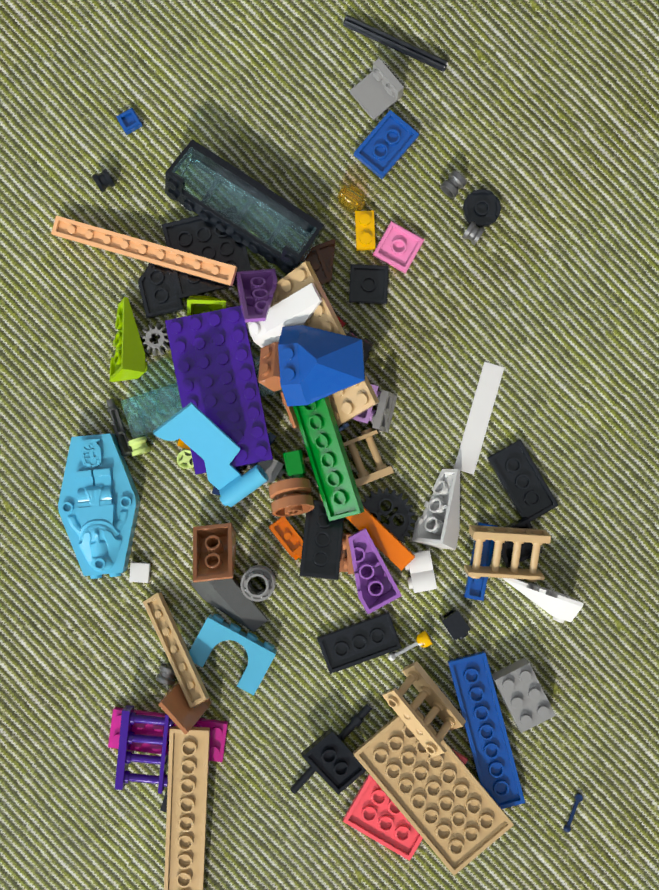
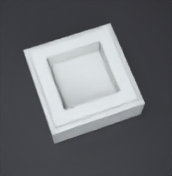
(139, 572)

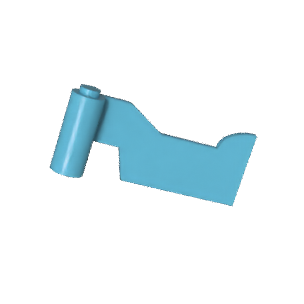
(217, 452)

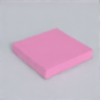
(398, 247)

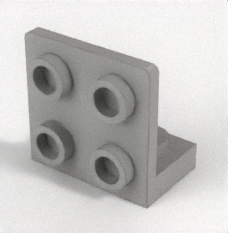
(377, 90)

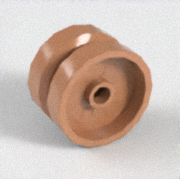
(291, 497)

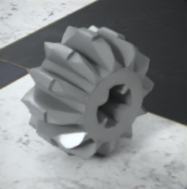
(150, 337)

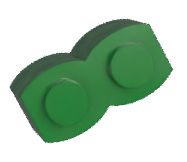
(295, 463)

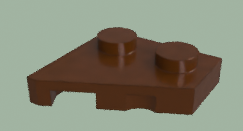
(321, 259)

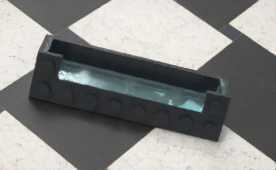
(241, 207)

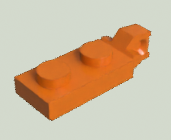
(287, 537)

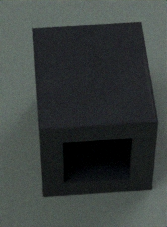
(455, 624)

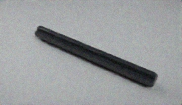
(395, 43)

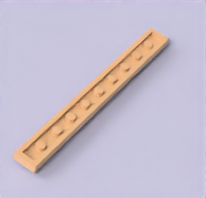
(144, 250)

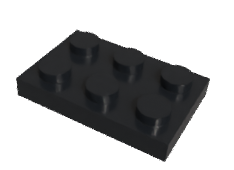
(333, 761)

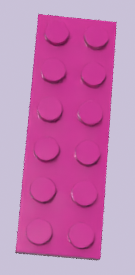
(218, 734)

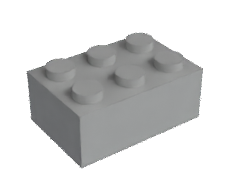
(523, 695)

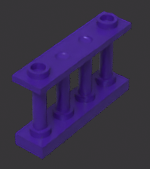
(126, 756)

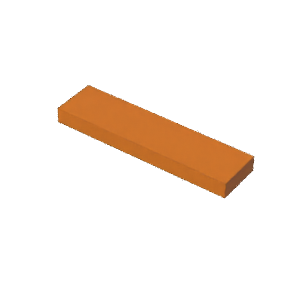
(383, 538)

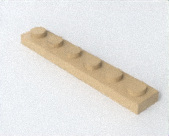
(176, 650)

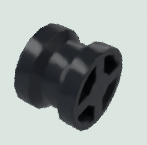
(103, 180)

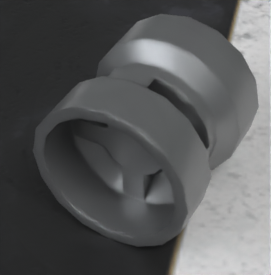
(453, 184)

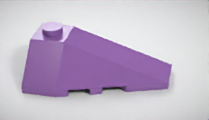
(256, 293)
(372, 577)

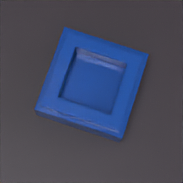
(129, 121)

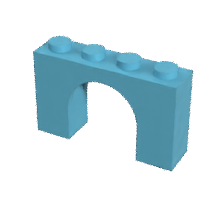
(259, 653)

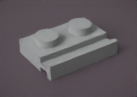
(382, 418)

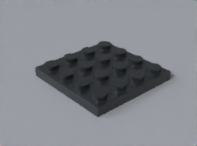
(204, 240)

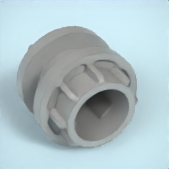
(252, 593)

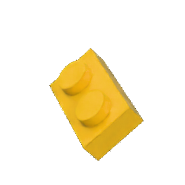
(365, 230)

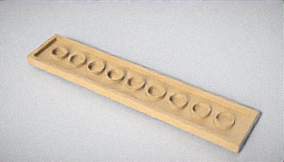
(186, 808)

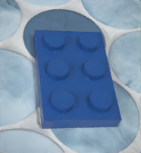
(386, 144)

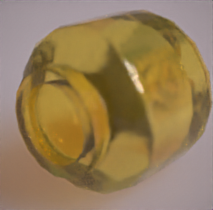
(351, 198)

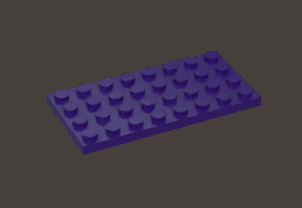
(220, 379)

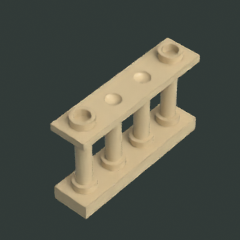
(363, 476)
(499, 536)
(435, 698)

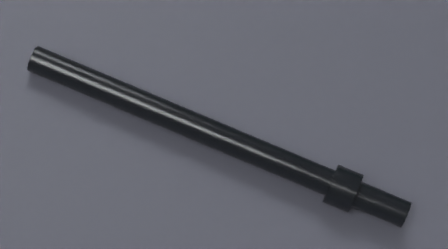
(356, 720)

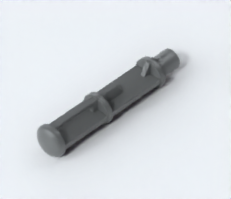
(120, 432)

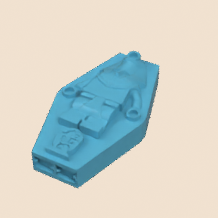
(99, 505)

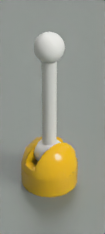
(422, 640)

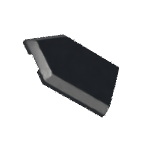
(159, 291)

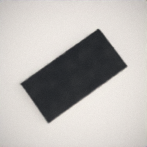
(522, 481)
(321, 545)
(359, 642)

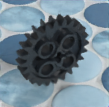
(373, 503)

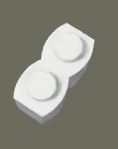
(421, 572)

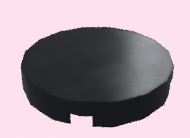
(481, 208)

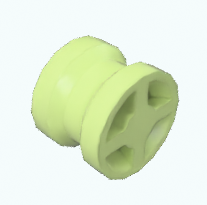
(139, 446)
(184, 460)

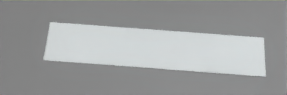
(479, 418)

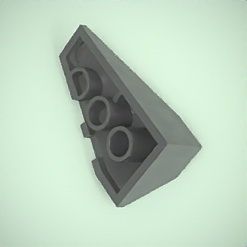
(228, 598)

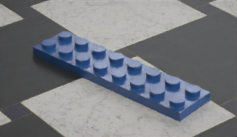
(486, 729)

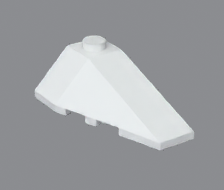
(289, 312)
(441, 518)
(556, 604)

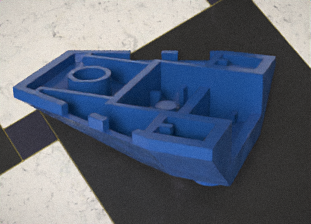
(317, 363)

